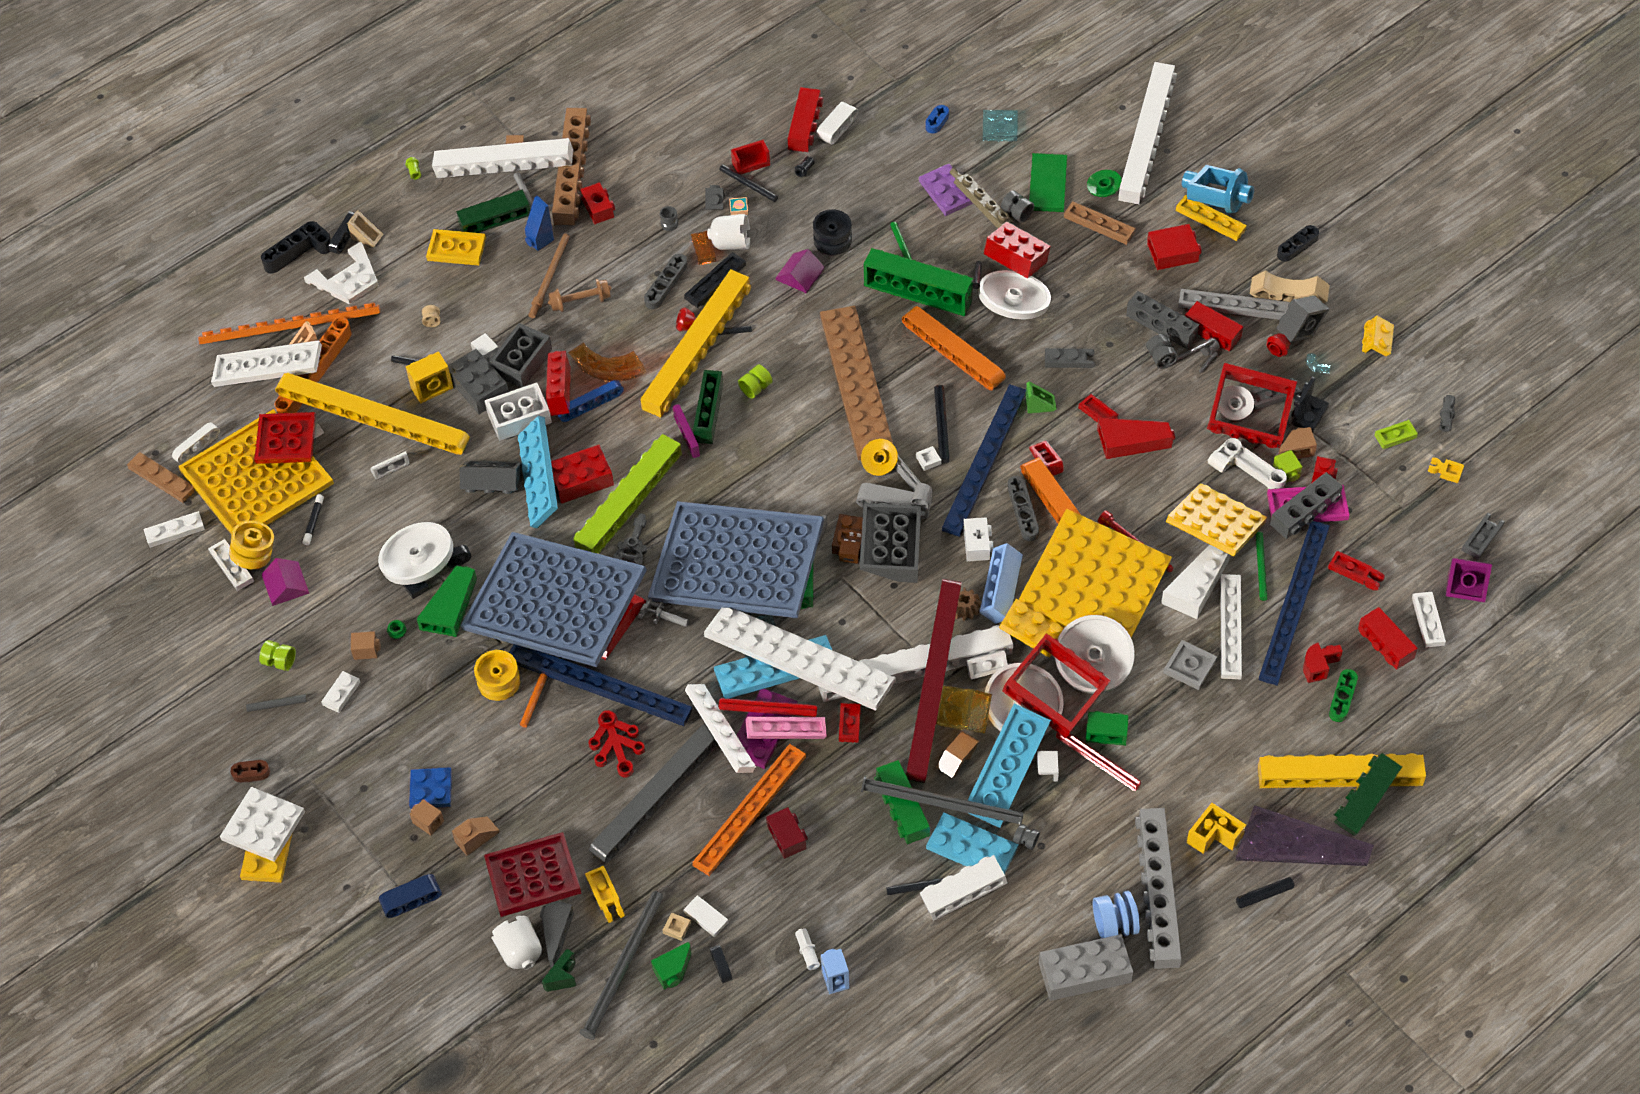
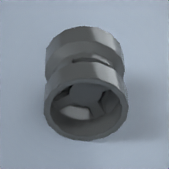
(668, 218)
(1025, 836)

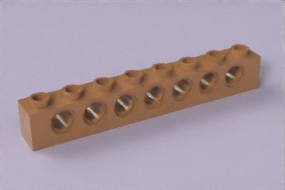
(569, 177)

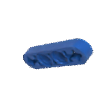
(590, 401)

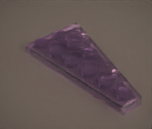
(1289, 840)

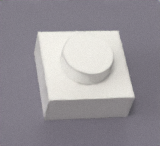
(928, 458)

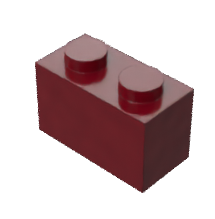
(786, 832)

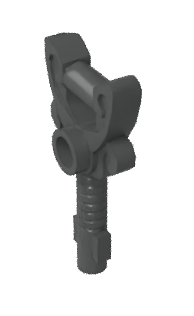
(633, 543)

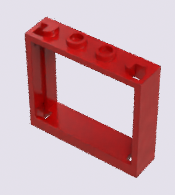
(1260, 380)
(1071, 660)

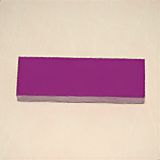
(686, 431)

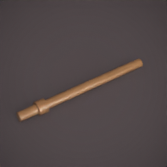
(538, 300)

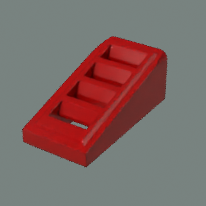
(1048, 457)

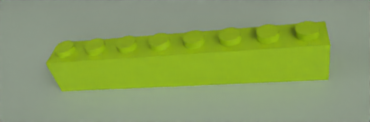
(628, 495)

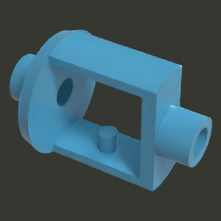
(1232, 199)

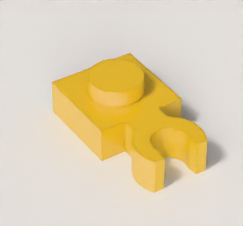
(1449, 470)

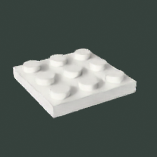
(262, 824)

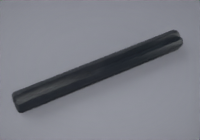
(941, 419)

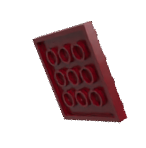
(532, 874)

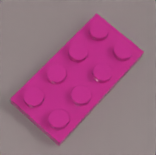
(1334, 512)

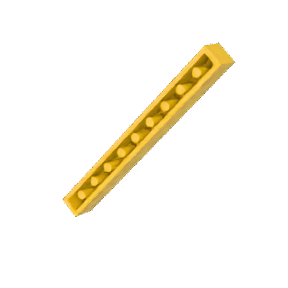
(695, 343)

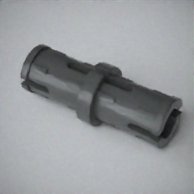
(1447, 413)

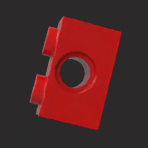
(597, 203)

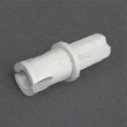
(807, 949)

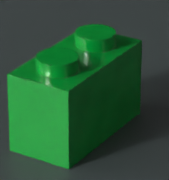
(1107, 728)

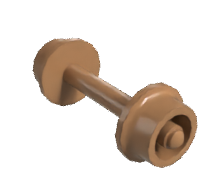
(602, 290)

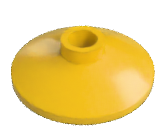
(873, 451)

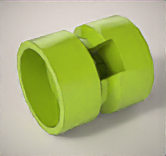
(756, 380)
(275, 655)

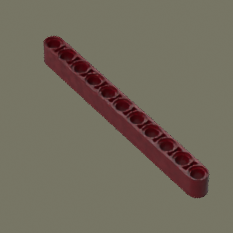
(933, 681)

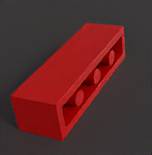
(804, 119)
(558, 383)

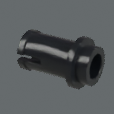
(802, 168)

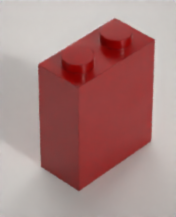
(1173, 246)

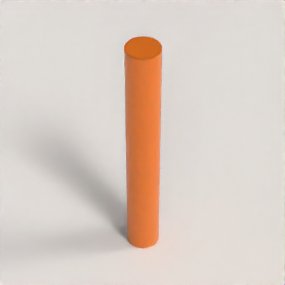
(533, 700)

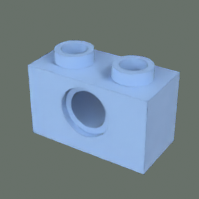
(835, 971)

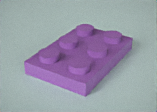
(943, 191)

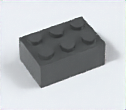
(521, 355)
(476, 380)

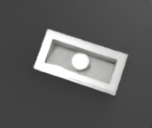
(390, 465)

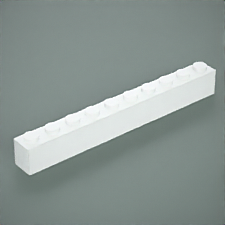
(1146, 133)
(911, 663)

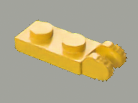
(604, 892)

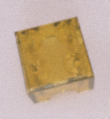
(964, 709)

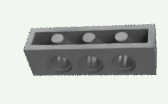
(1162, 319)
(1311, 496)

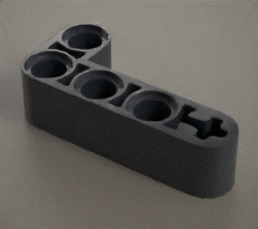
(295, 245)

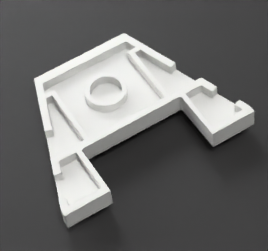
(351, 282)

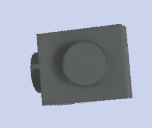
(714, 198)

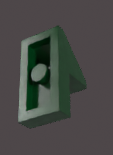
(558, 977)

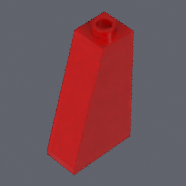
(1133, 437)

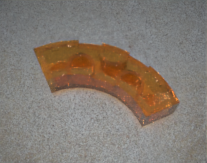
(607, 369)

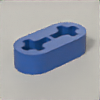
(940, 120)

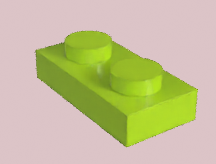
(1396, 434)

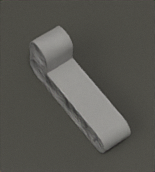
(886, 495)

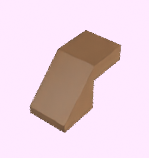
(958, 751)

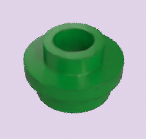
(394, 625)

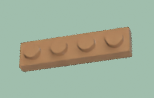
(1099, 223)
(161, 477)

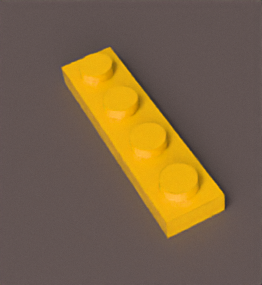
(1211, 218)

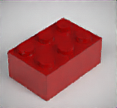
(1017, 250)
(581, 474)

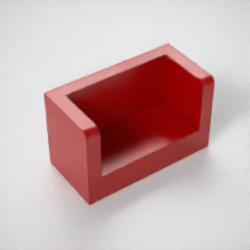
(750, 157)

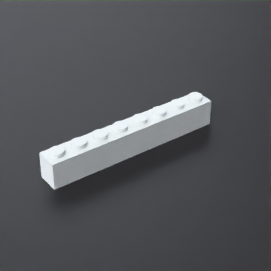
(502, 158)

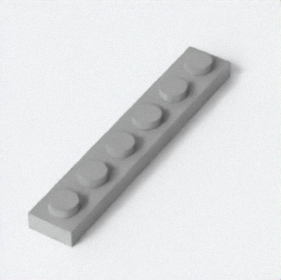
(1234, 304)

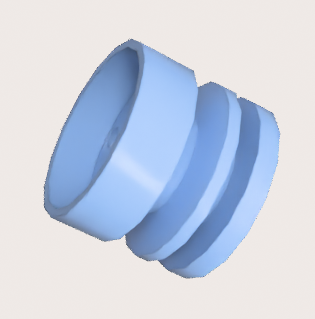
(1117, 915)

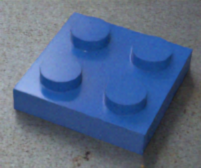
(432, 786)

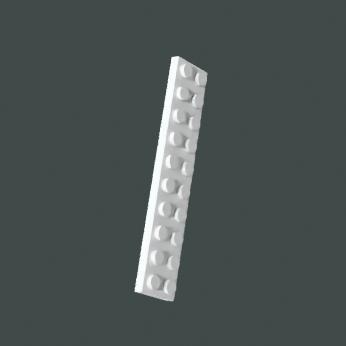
(800, 657)

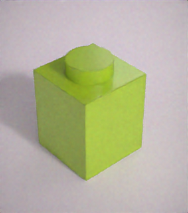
(1289, 464)

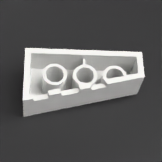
(1195, 584)

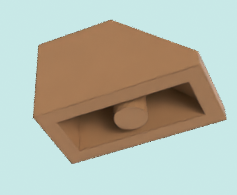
(1300, 442)
(474, 833)

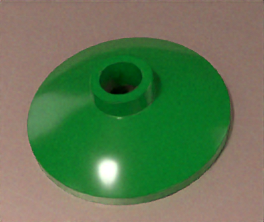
(1104, 183)

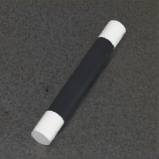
(313, 519)

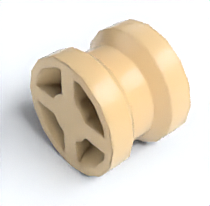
(431, 316)

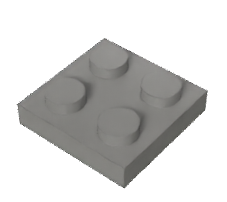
(1190, 664)

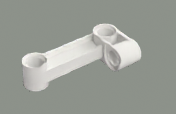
(1262, 471)

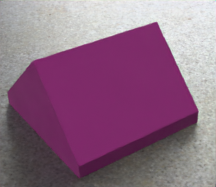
(801, 271)
(1468, 579)
(284, 581)

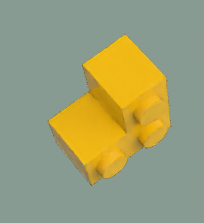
(1215, 825)

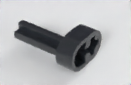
(459, 556)

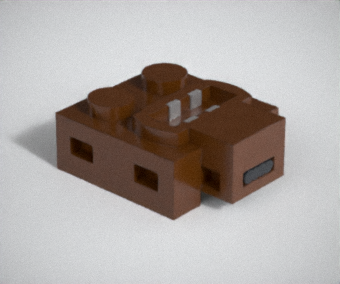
(848, 538)

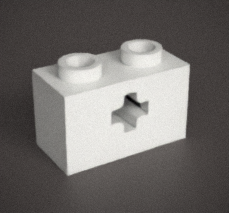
(977, 539)

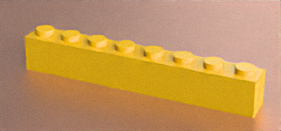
(1333, 770)

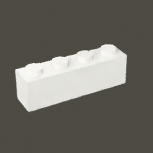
(963, 887)

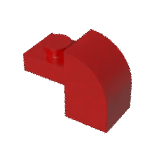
(1317, 660)

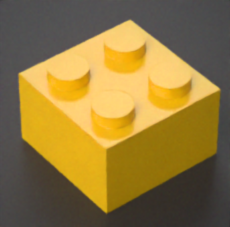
(429, 377)

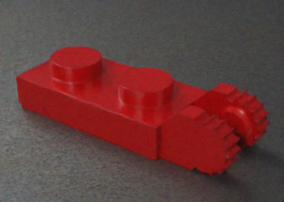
(1356, 570)

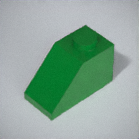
(672, 966)

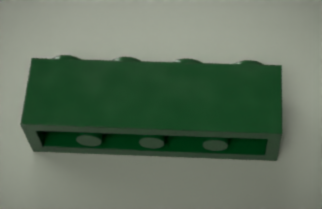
(494, 212)
(708, 406)
(1367, 794)

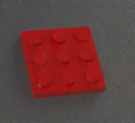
(285, 438)

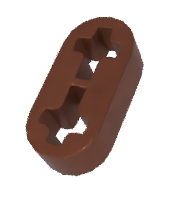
(250, 771)

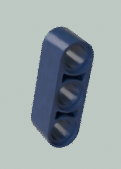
(410, 896)

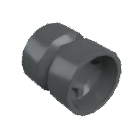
(1017, 206)
(1162, 351)

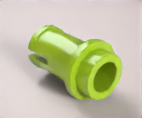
(412, 165)

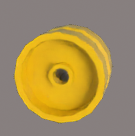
(251, 544)
(497, 675)

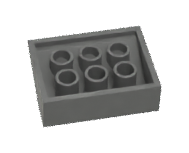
(891, 541)

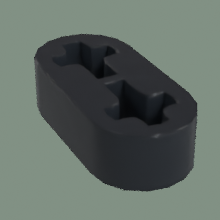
(720, 963)

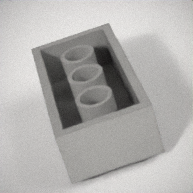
(1085, 967)

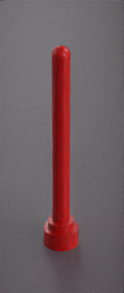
(1106, 519)

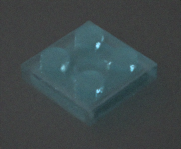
(1000, 125)

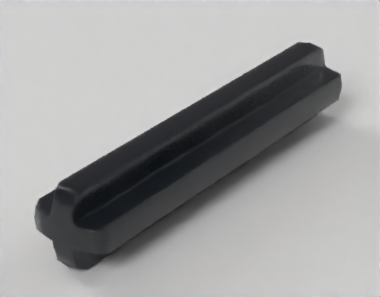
(1265, 892)

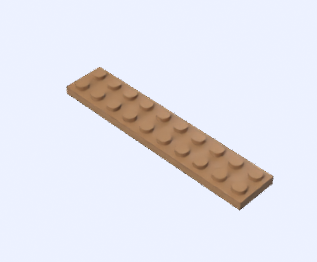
(855, 377)

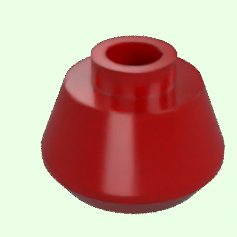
(684, 319)
(1278, 345)

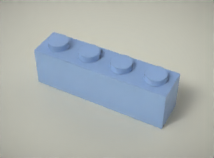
(1001, 582)

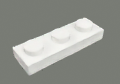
(174, 529)
(237, 575)
(1428, 619)

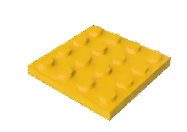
(1216, 519)

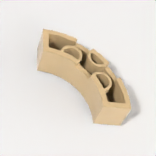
(1275, 288)

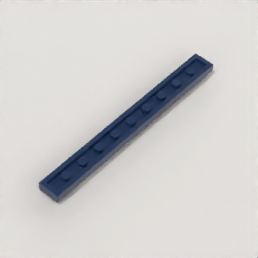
(984, 460)
(1293, 603)
(602, 685)

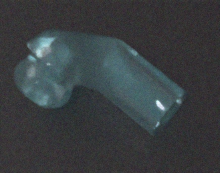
(1315, 366)

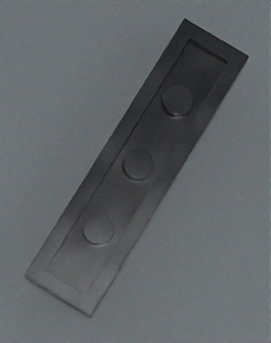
(707, 285)

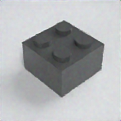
(1302, 318)

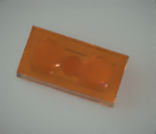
(703, 248)

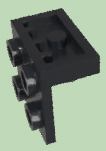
(1308, 408)

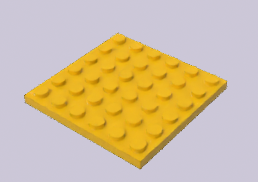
(250, 491)
(1094, 573)

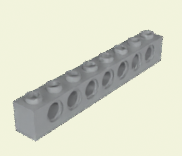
(1155, 820)

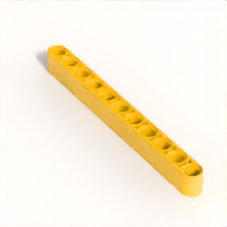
(372, 413)

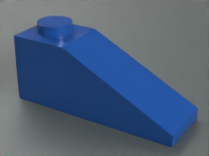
(539, 226)

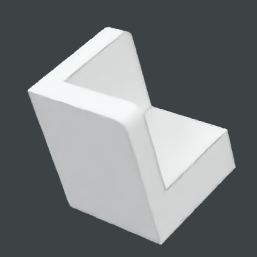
(1048, 763)

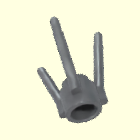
(1207, 348)

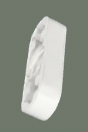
(189, 449)

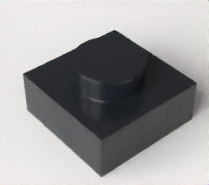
(416, 589)

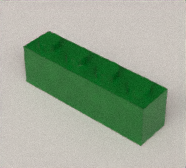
(905, 812)

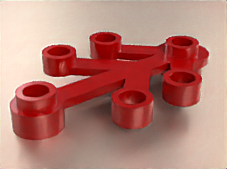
(615, 741)

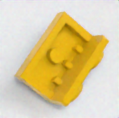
(1378, 336)

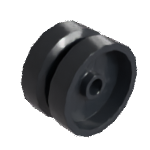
(832, 232)

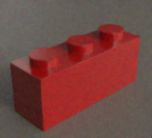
(1215, 325)
(1387, 638)

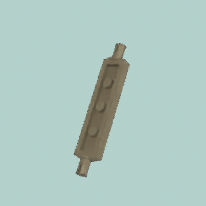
(980, 198)

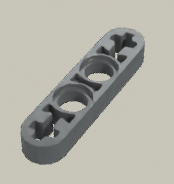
(666, 281)
(1023, 508)

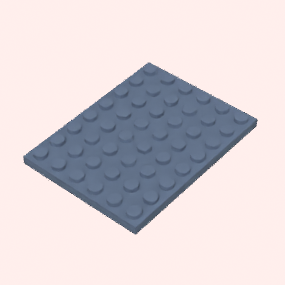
(736, 559)
(554, 598)

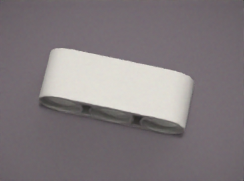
(837, 123)

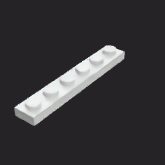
(1230, 626)
(720, 728)

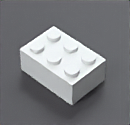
(516, 409)

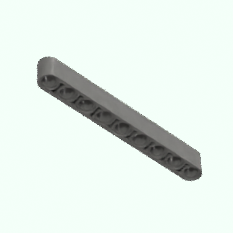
(653, 795)

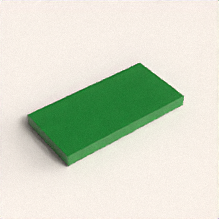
(1048, 182)

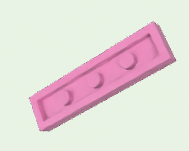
(786, 728)

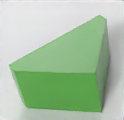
(1039, 399)

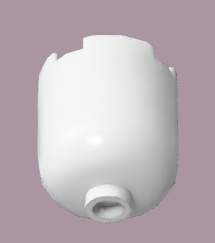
(730, 232)
(517, 943)

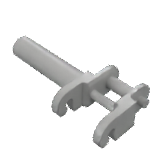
(662, 614)

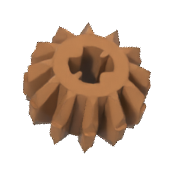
(968, 604)

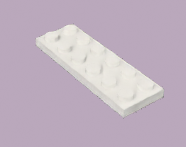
(266, 363)

